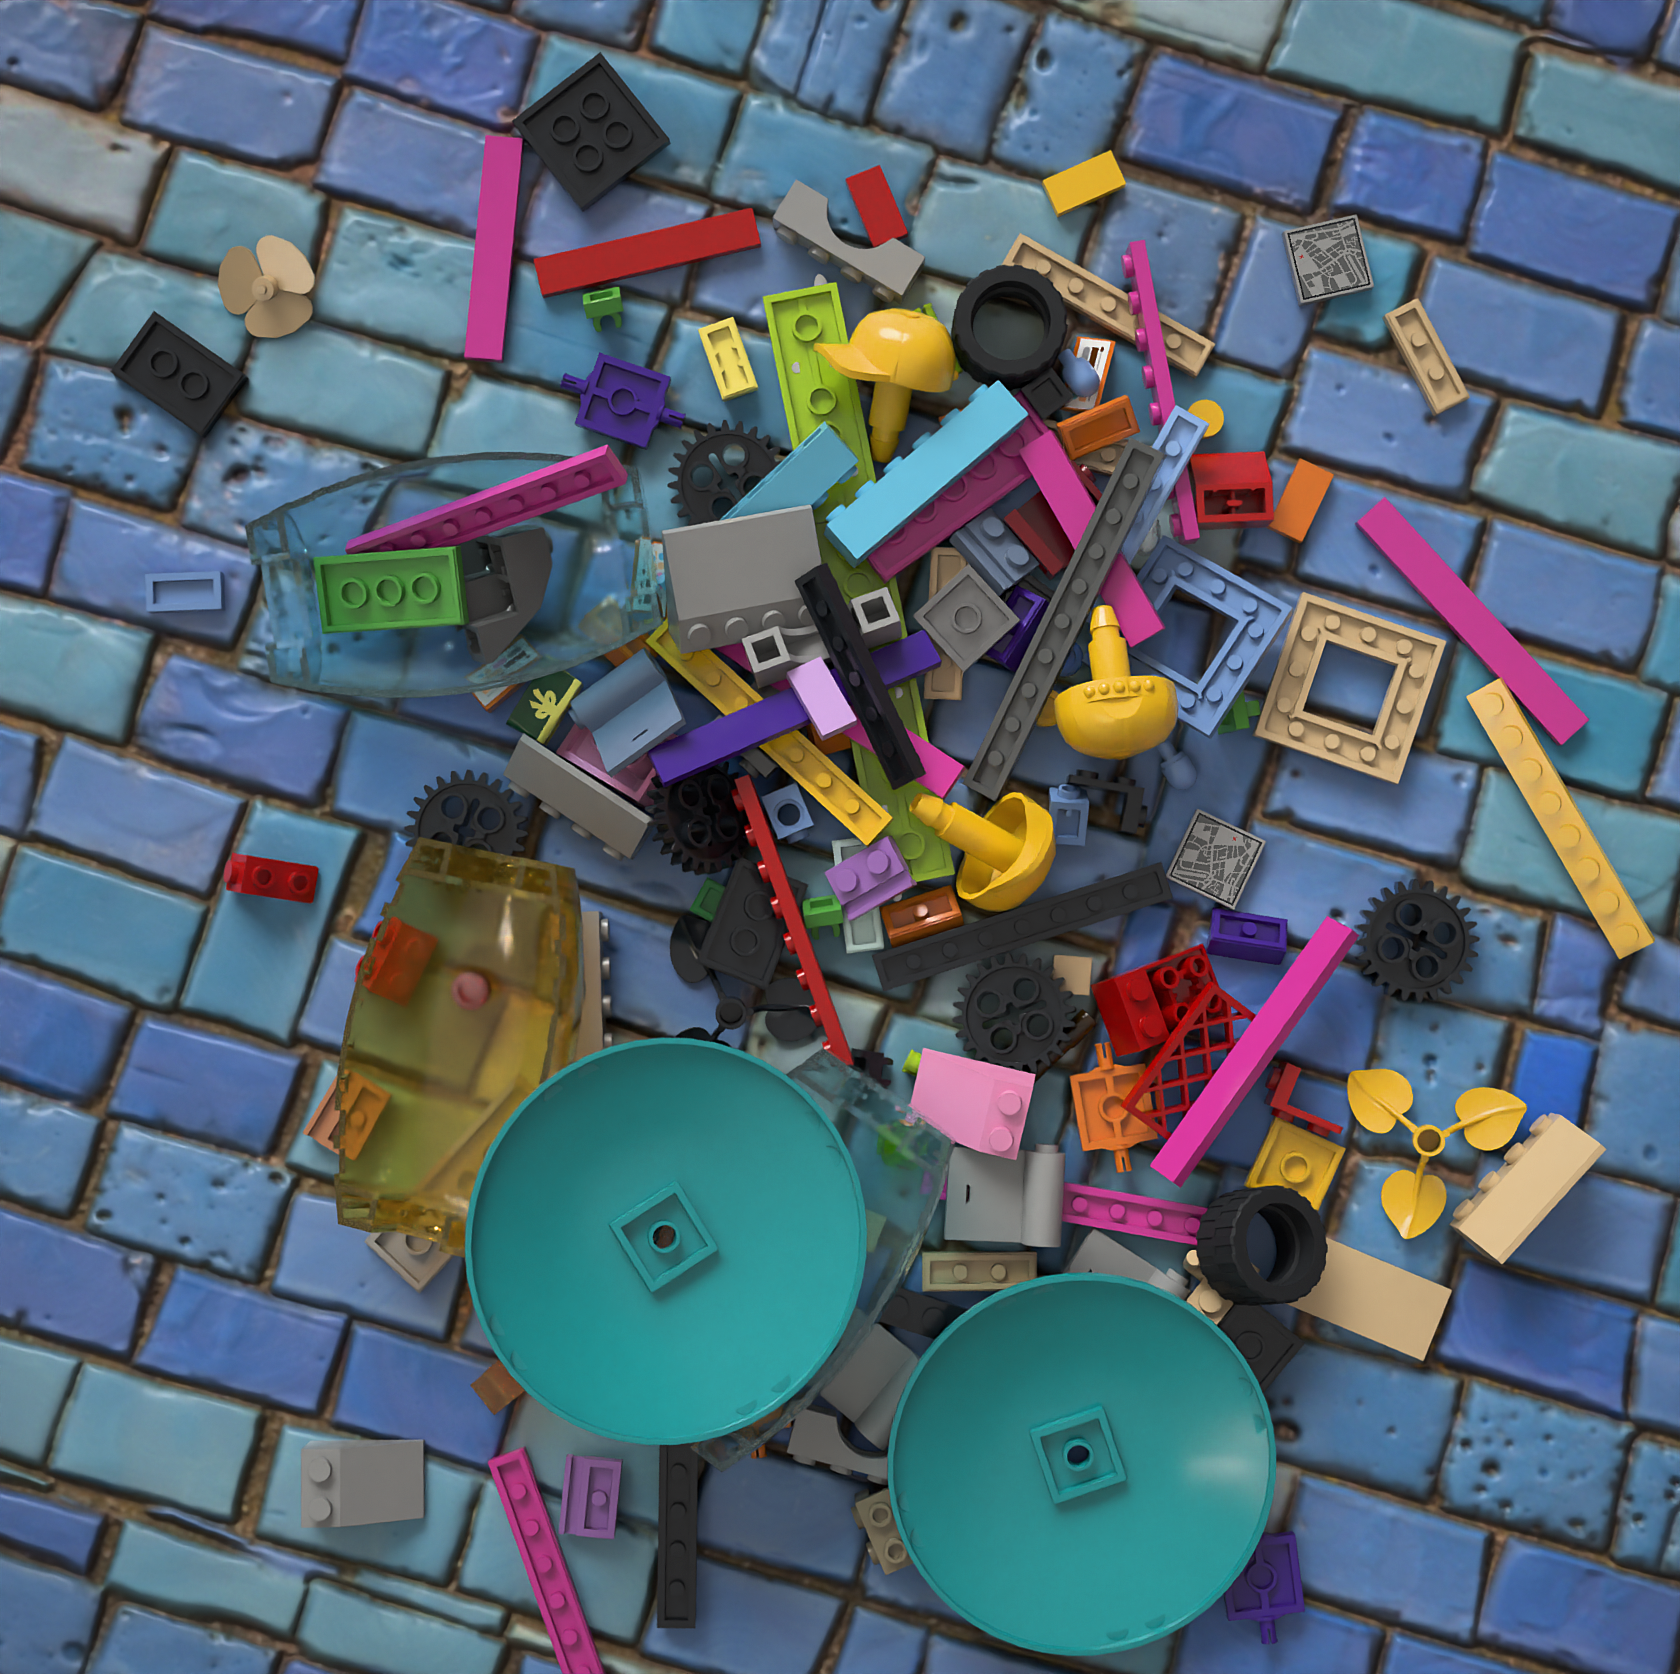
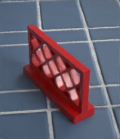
(1167, 1054)

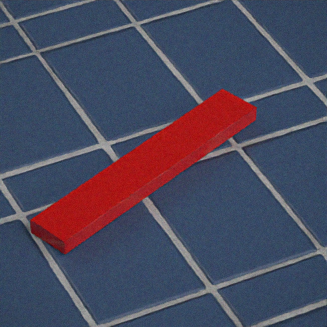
(647, 253)

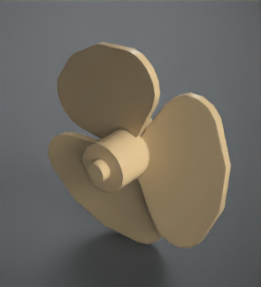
(272, 300)

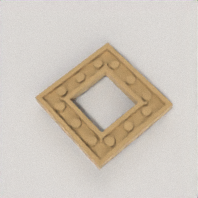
(1415, 663)

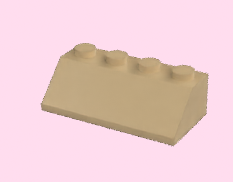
(1525, 1186)

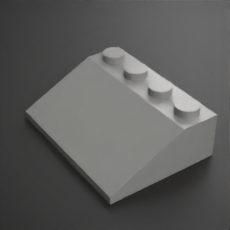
(738, 576)

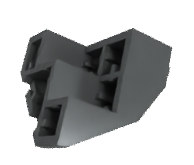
(503, 586)

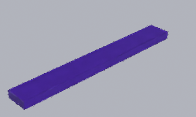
(777, 715)

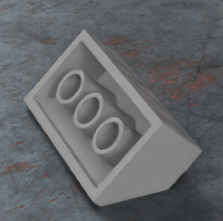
(578, 797)

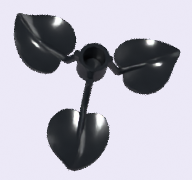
(787, 1006)

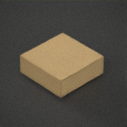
(1075, 971)

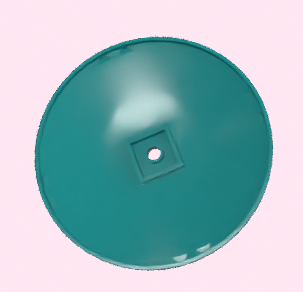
(685, 1333)
(1096, 1547)

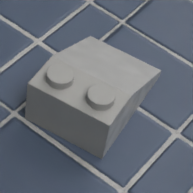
(362, 1482)

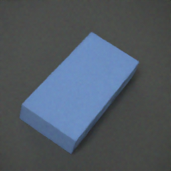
(184, 592)

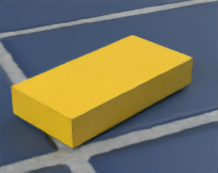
(1083, 183)

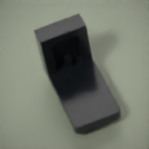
(1132, 813)

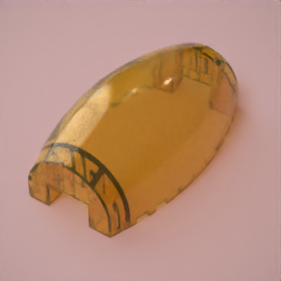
(434, 1081)

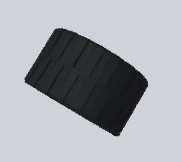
(1015, 283)
(1298, 1241)

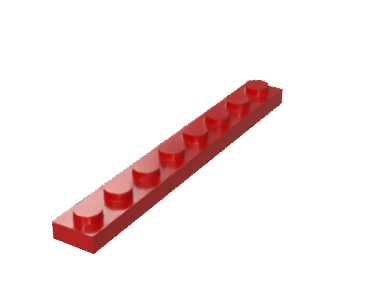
(786, 907)

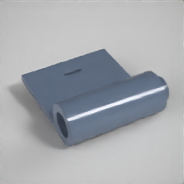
(628, 711)

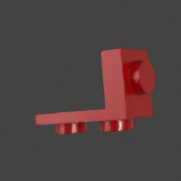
(271, 878)
(1280, 1086)

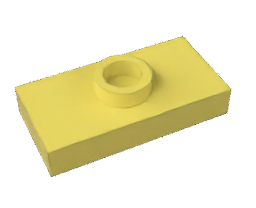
(728, 359)

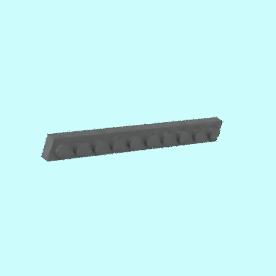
(1064, 618)

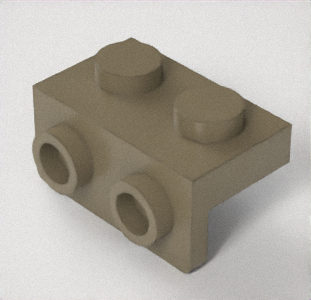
(877, 1517)

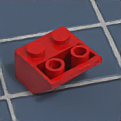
(1231, 490)

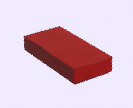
(876, 206)

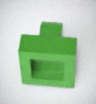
(603, 303)
(1238, 715)
(822, 912)

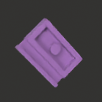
(870, 878)
(590, 1496)

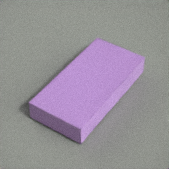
(821, 698)

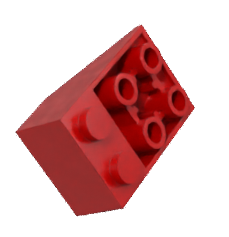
(1151, 1000)

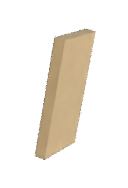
(1376, 1300)

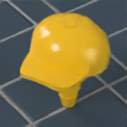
(900, 354)
(1115, 711)
(1004, 850)

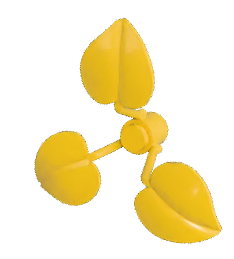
(1417, 1199)

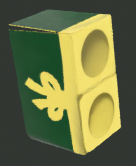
(544, 705)

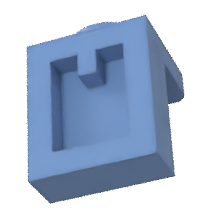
(1069, 813)

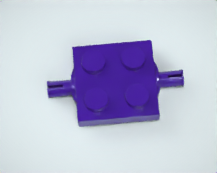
(623, 401)
(1267, 1585)

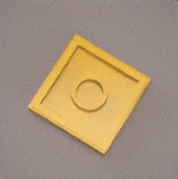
(1295, 1161)

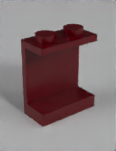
(1041, 531)

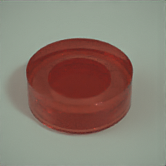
(471, 990)

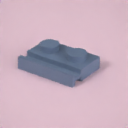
(994, 552)

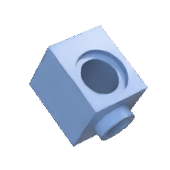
(788, 796)

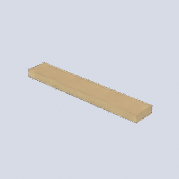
(1108, 304)

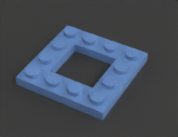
(1258, 621)

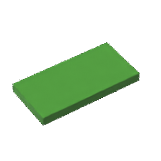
(391, 590)

